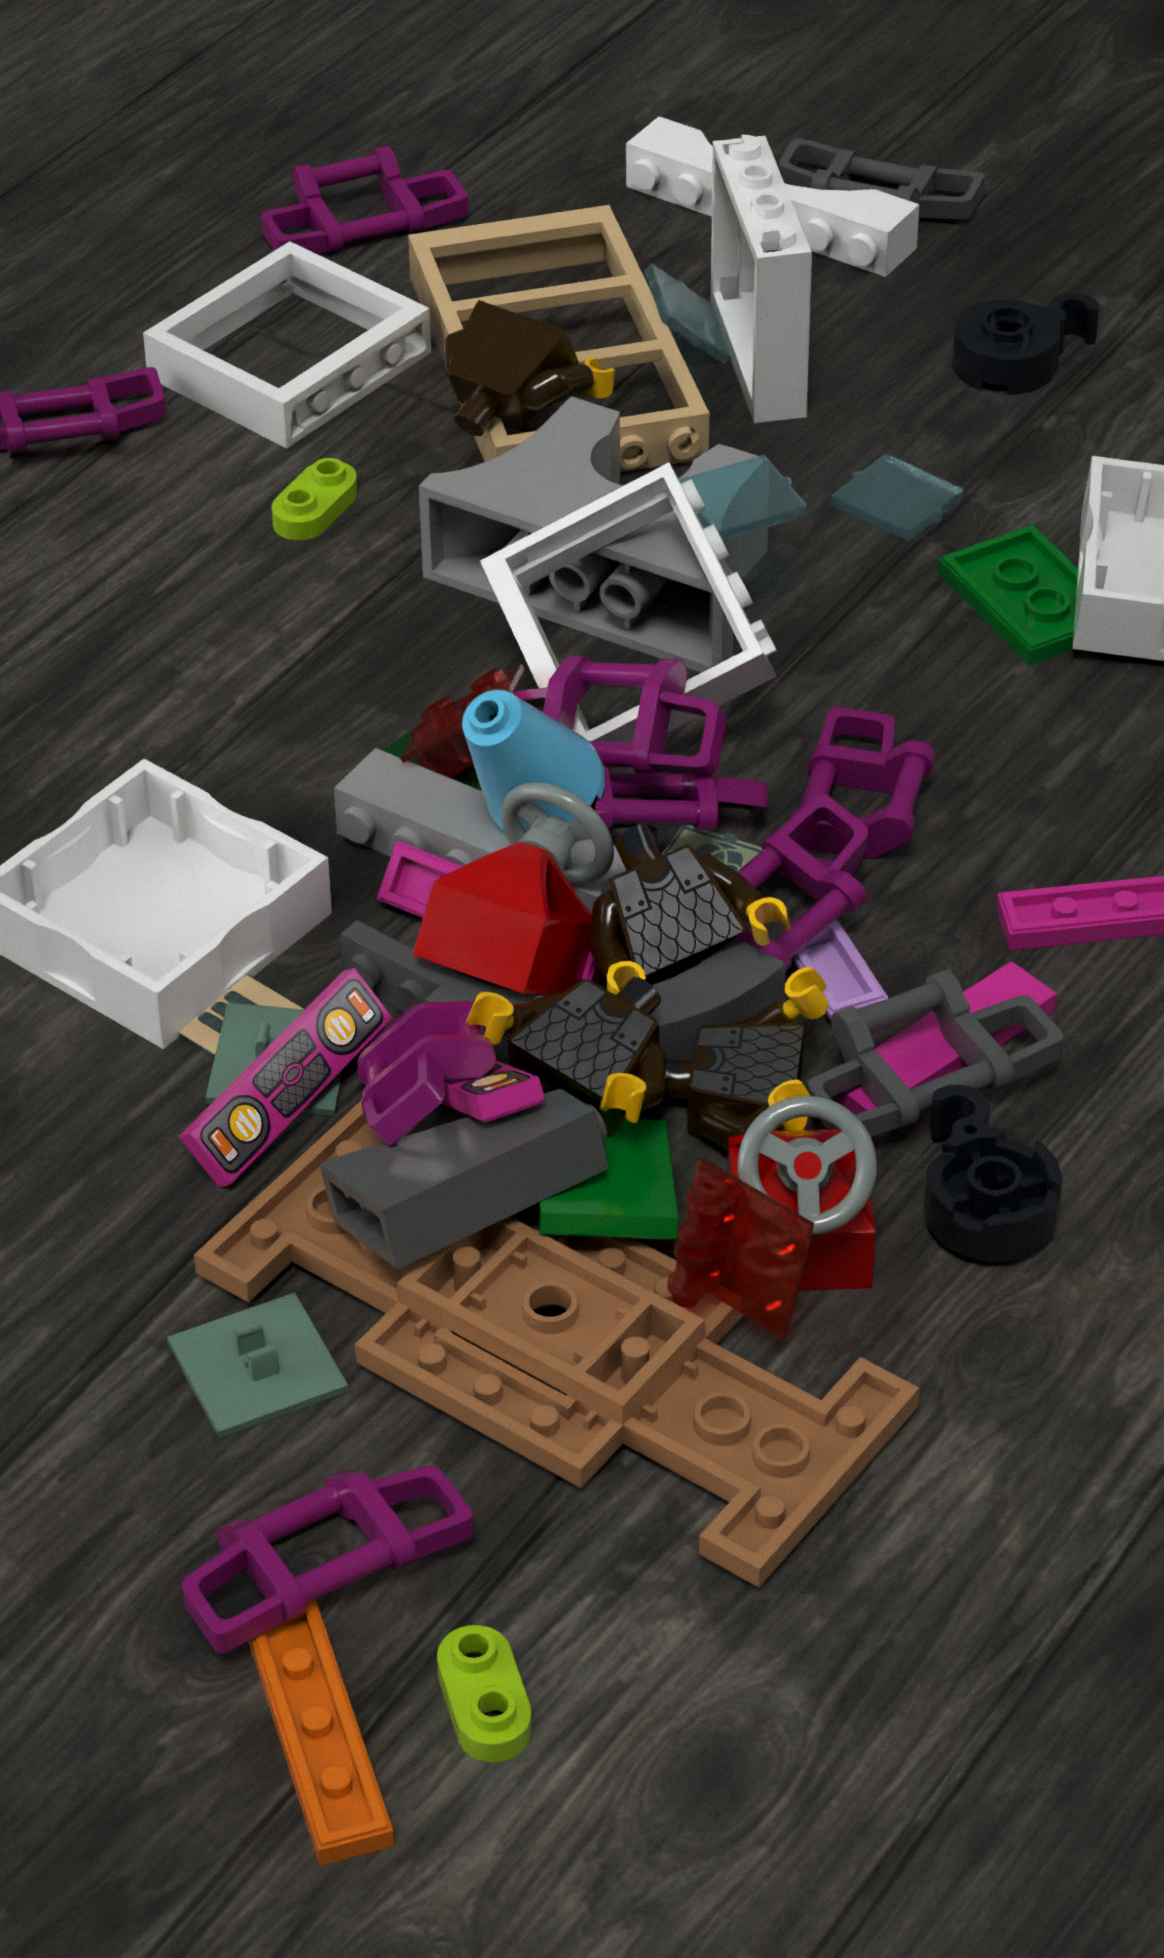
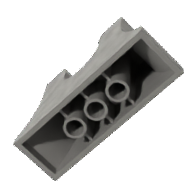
(631, 592)

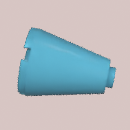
(523, 745)

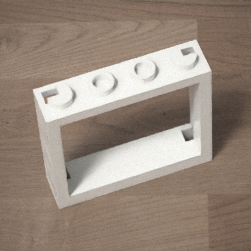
(755, 292)
(394, 341)
(599, 525)

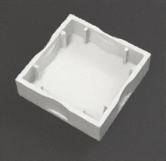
(1121, 560)
(157, 901)

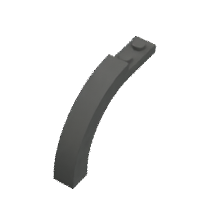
(718, 991)

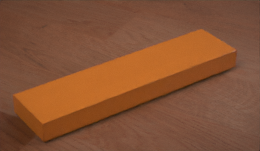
(321, 1739)

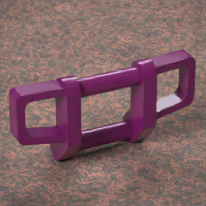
(399, 196)
(103, 420)
(661, 692)
(891, 771)
(696, 795)
(831, 886)
(409, 1064)
(354, 1497)

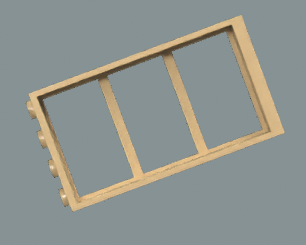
(553, 243)

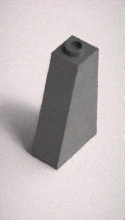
(462, 1176)

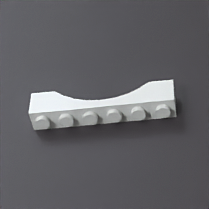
(848, 226)

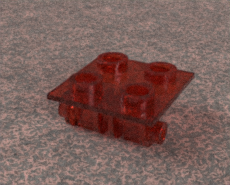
(440, 736)
(740, 1249)

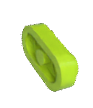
(314, 499)
(481, 1687)

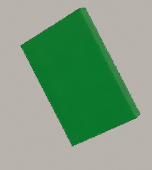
(1019, 590)
(626, 1200)

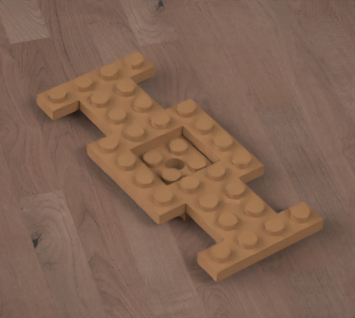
(620, 1352)

